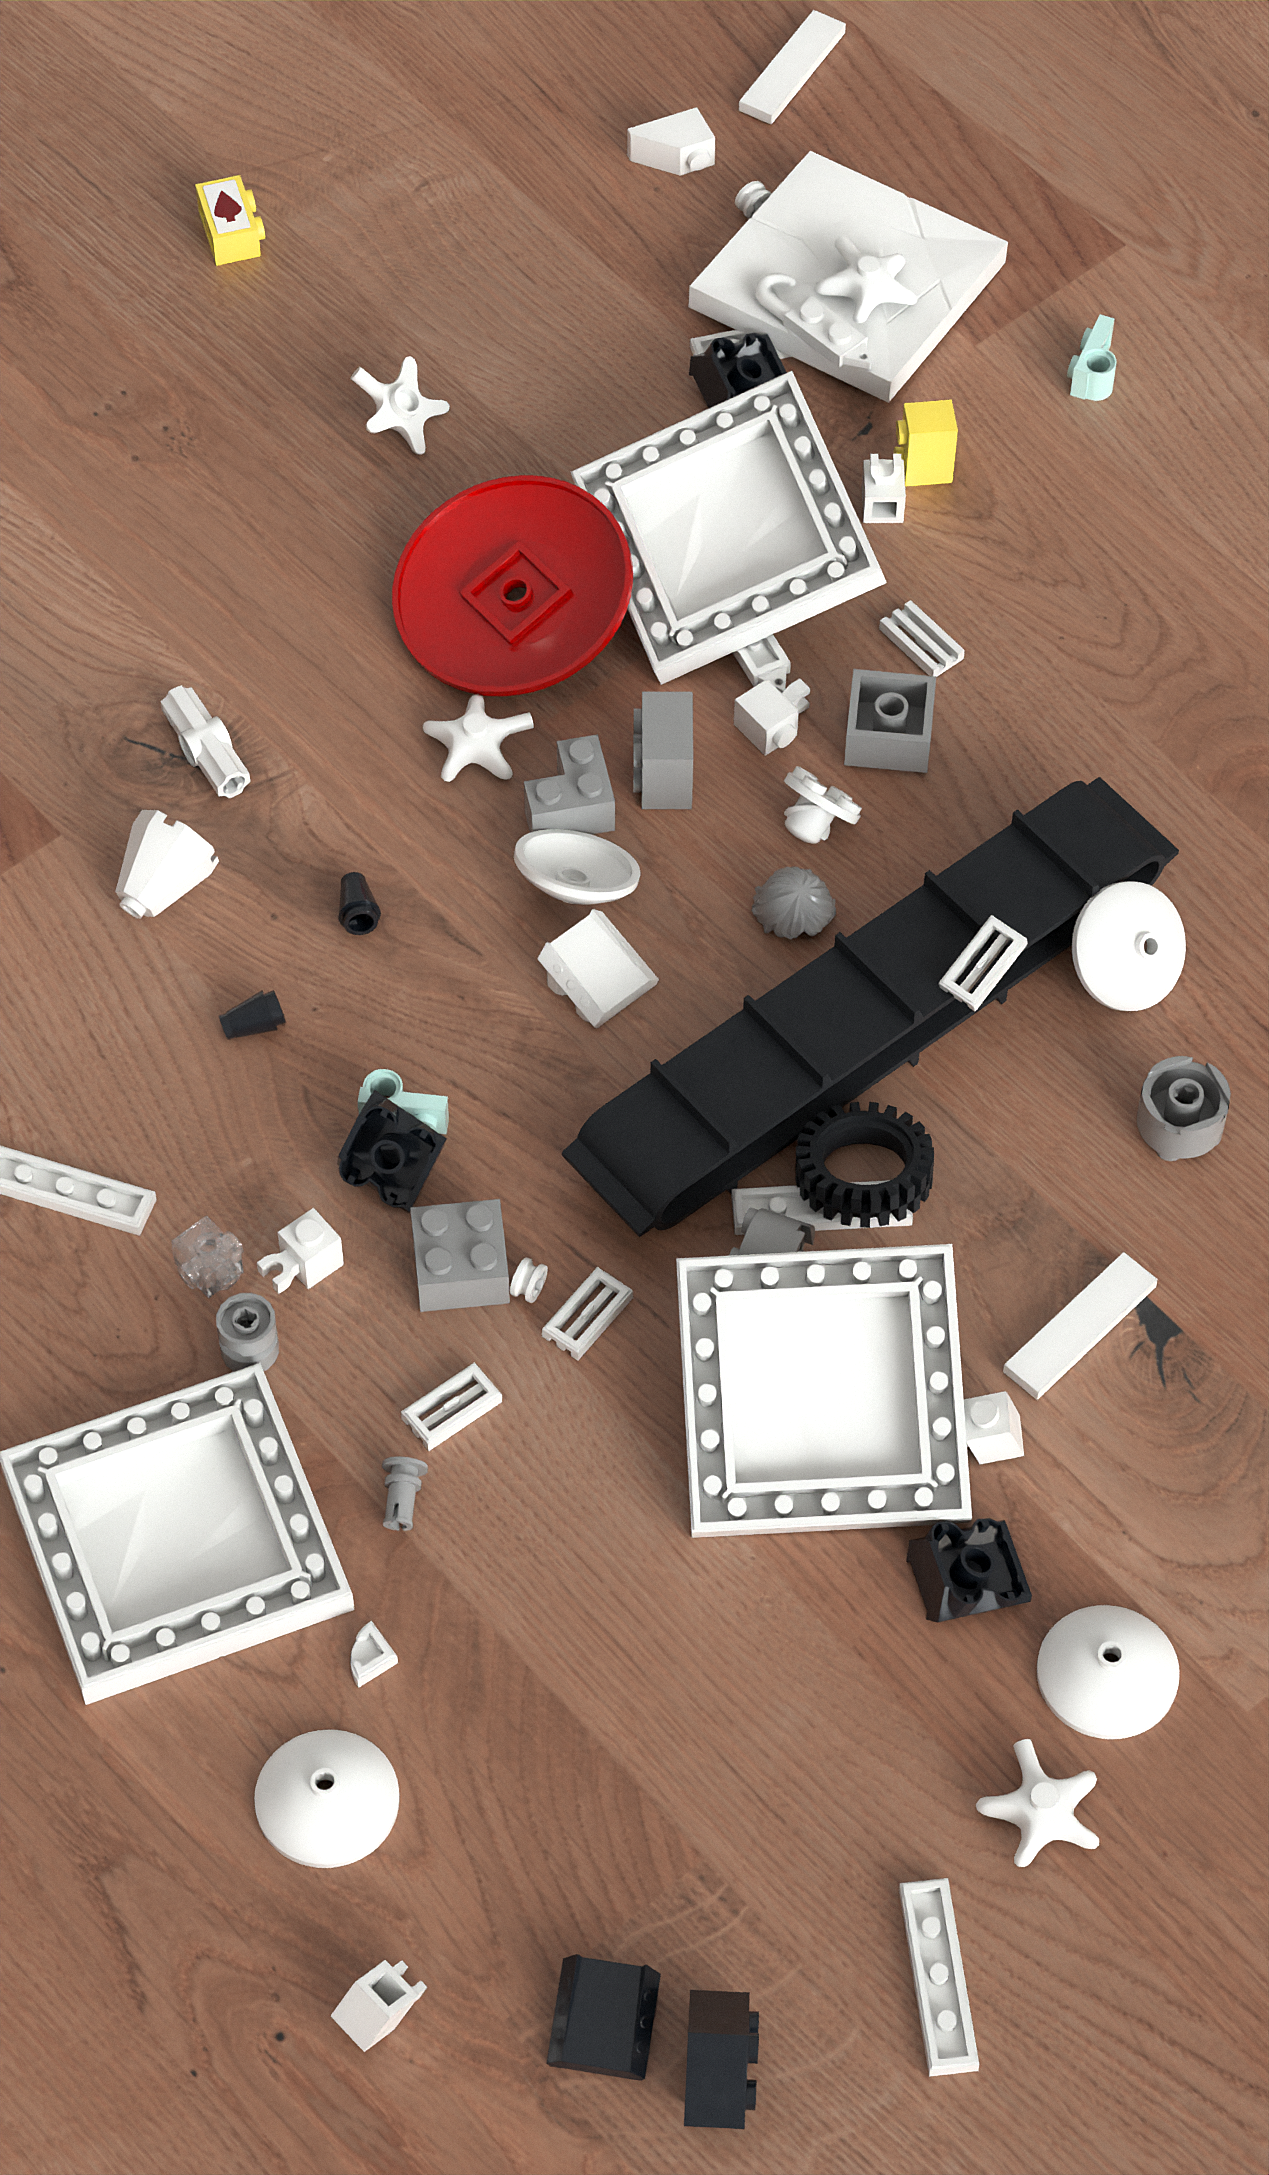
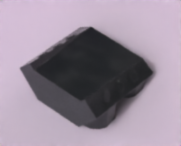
(734, 368)
(389, 1152)
(967, 1569)
(604, 2017)

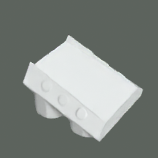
(596, 969)

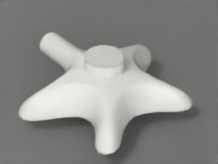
(866, 280)
(400, 404)
(476, 739)
(1042, 1806)

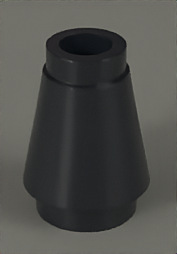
(357, 905)
(253, 1016)

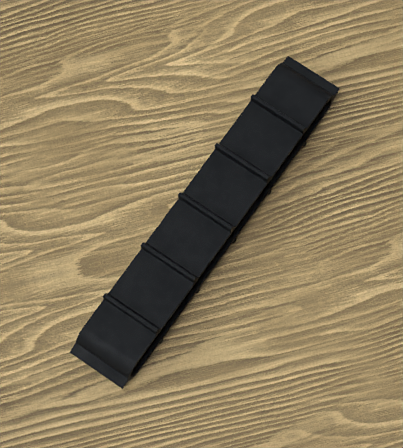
(857, 1009)

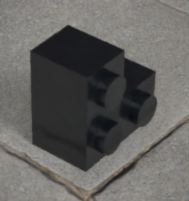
(719, 2047)

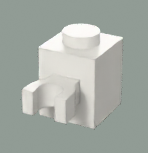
(883, 490)
(771, 716)
(307, 1251)
(993, 1428)
(376, 2004)

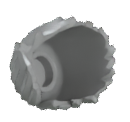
(793, 903)

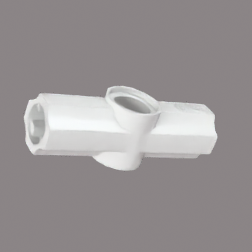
(205, 741)

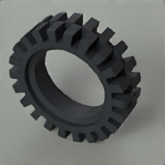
(864, 1128)

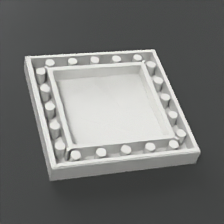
(797, 236)
(732, 527)
(822, 1391)
(174, 1533)

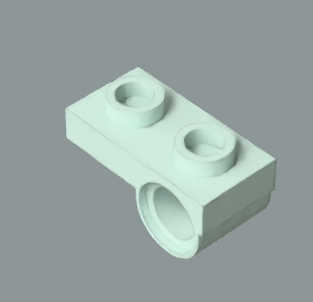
(1095, 368)
(427, 1108)

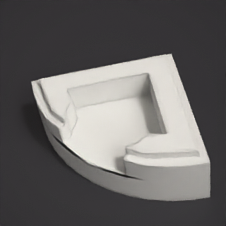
(370, 1655)

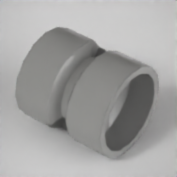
(247, 1332)

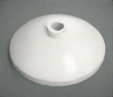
(576, 866)
(1111, 942)
(1102, 1695)
(330, 1824)

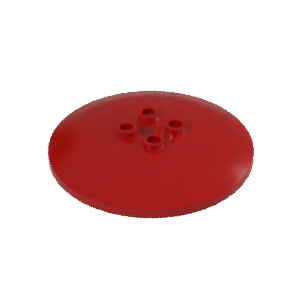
(501, 538)

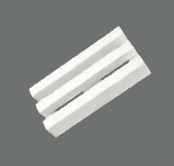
(927, 636)
(961, 992)
(599, 1325)
(461, 1419)

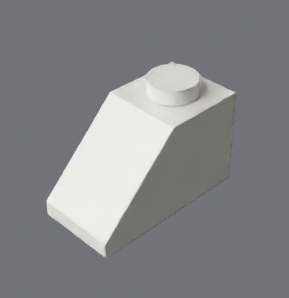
(673, 143)

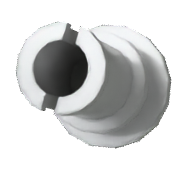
(402, 1489)

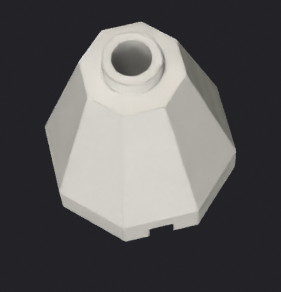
(161, 864)

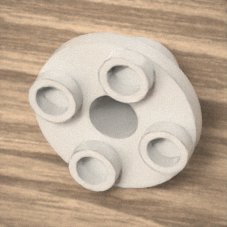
(816, 807)

